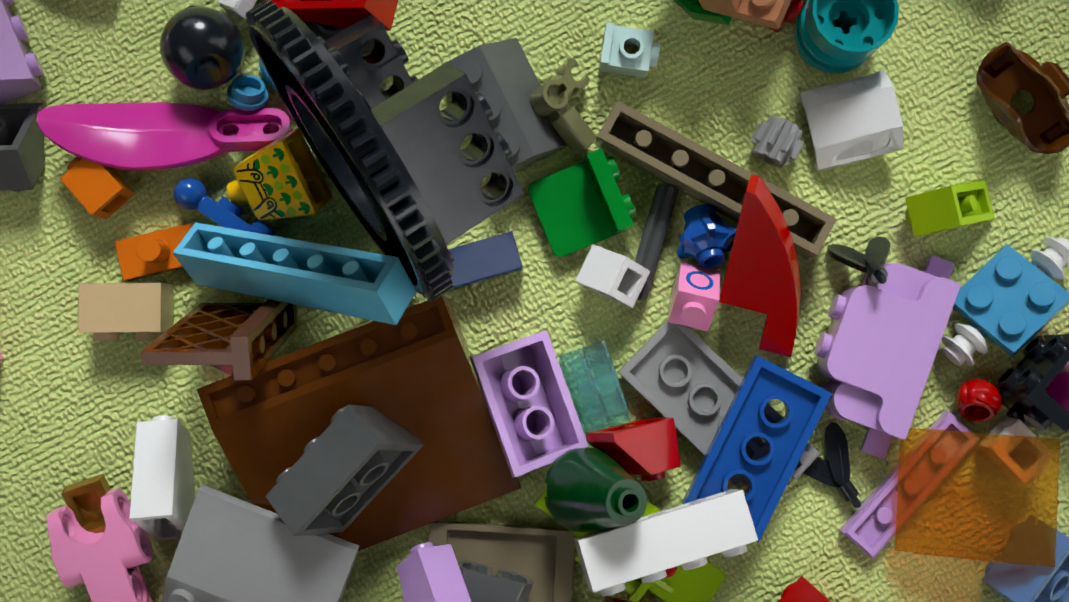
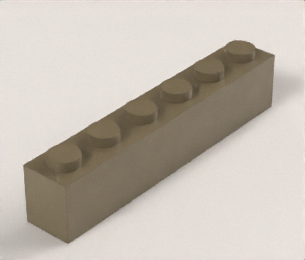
(704, 174)

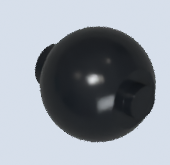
(202, 47)

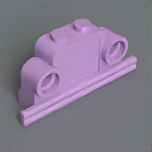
(885, 347)

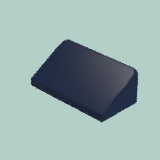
(485, 260)

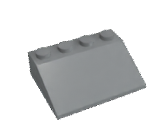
(250, 555)

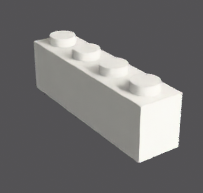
(666, 540)

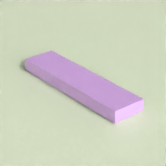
(875, 520)

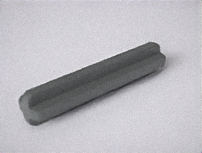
(655, 232)

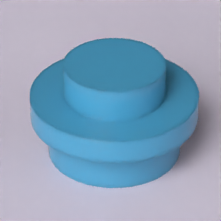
(247, 93)

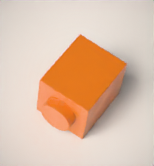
(97, 187)

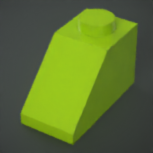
(949, 208)

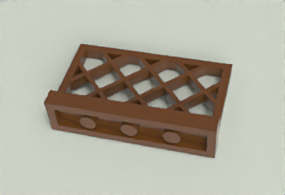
(225, 335)

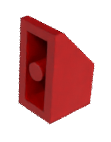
(640, 446)

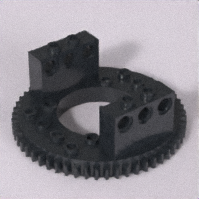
(390, 148)

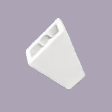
(162, 478)

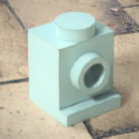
(618, 61)

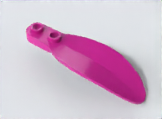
(158, 133)

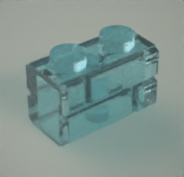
(594, 386)

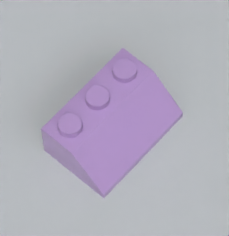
(17, 67)
(528, 402)

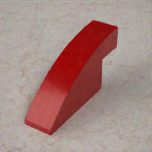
(765, 269)

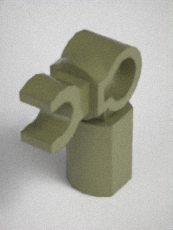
(552, 101)

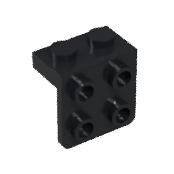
(1025, 384)

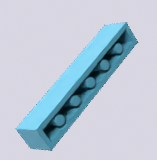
(297, 272)

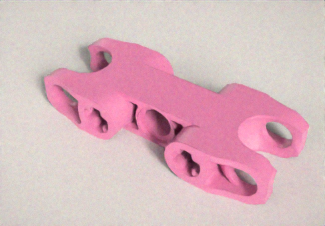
(102, 560)

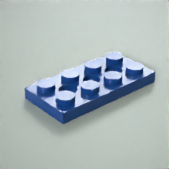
(785, 439)

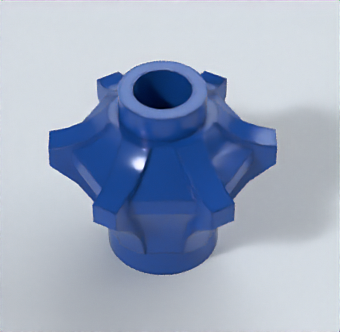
(705, 236)

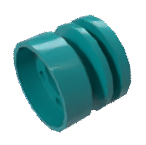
(865, 27)

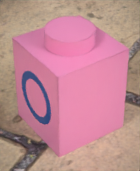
(694, 296)

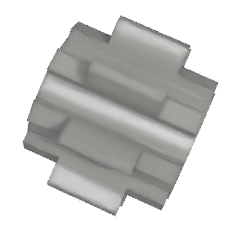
(777, 141)

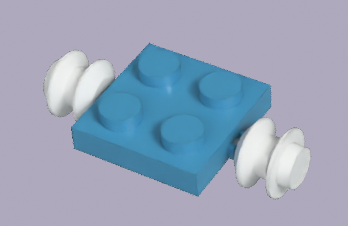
(1009, 301)

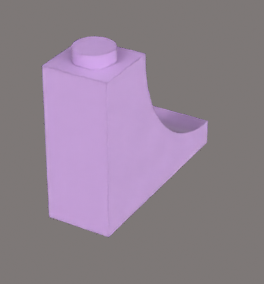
(432, 575)

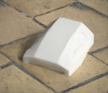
(853, 120)

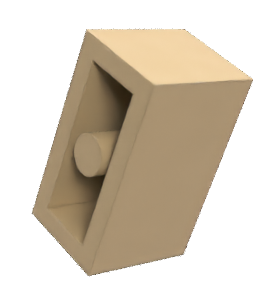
(125, 308)

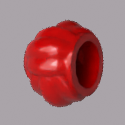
(978, 400)

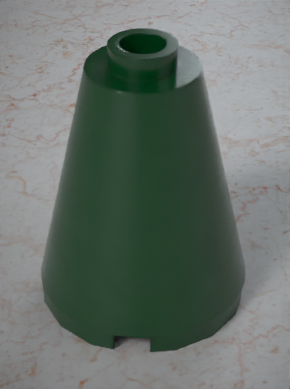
(592, 491)

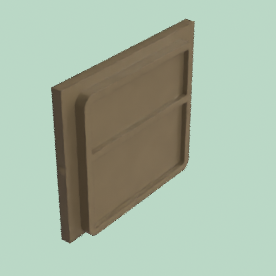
(533, 551)

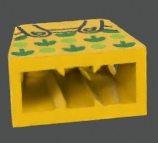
(280, 180)

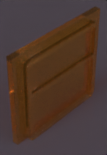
(978, 496)

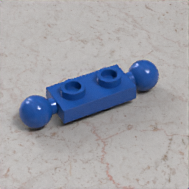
(192, 195)

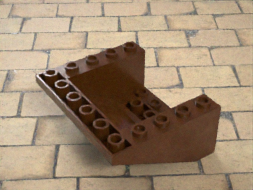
(406, 371)

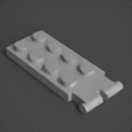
(694, 388)

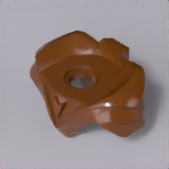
(1011, 70)

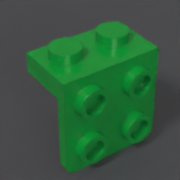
(582, 204)

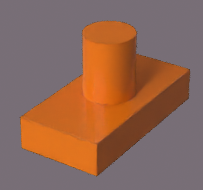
(150, 252)

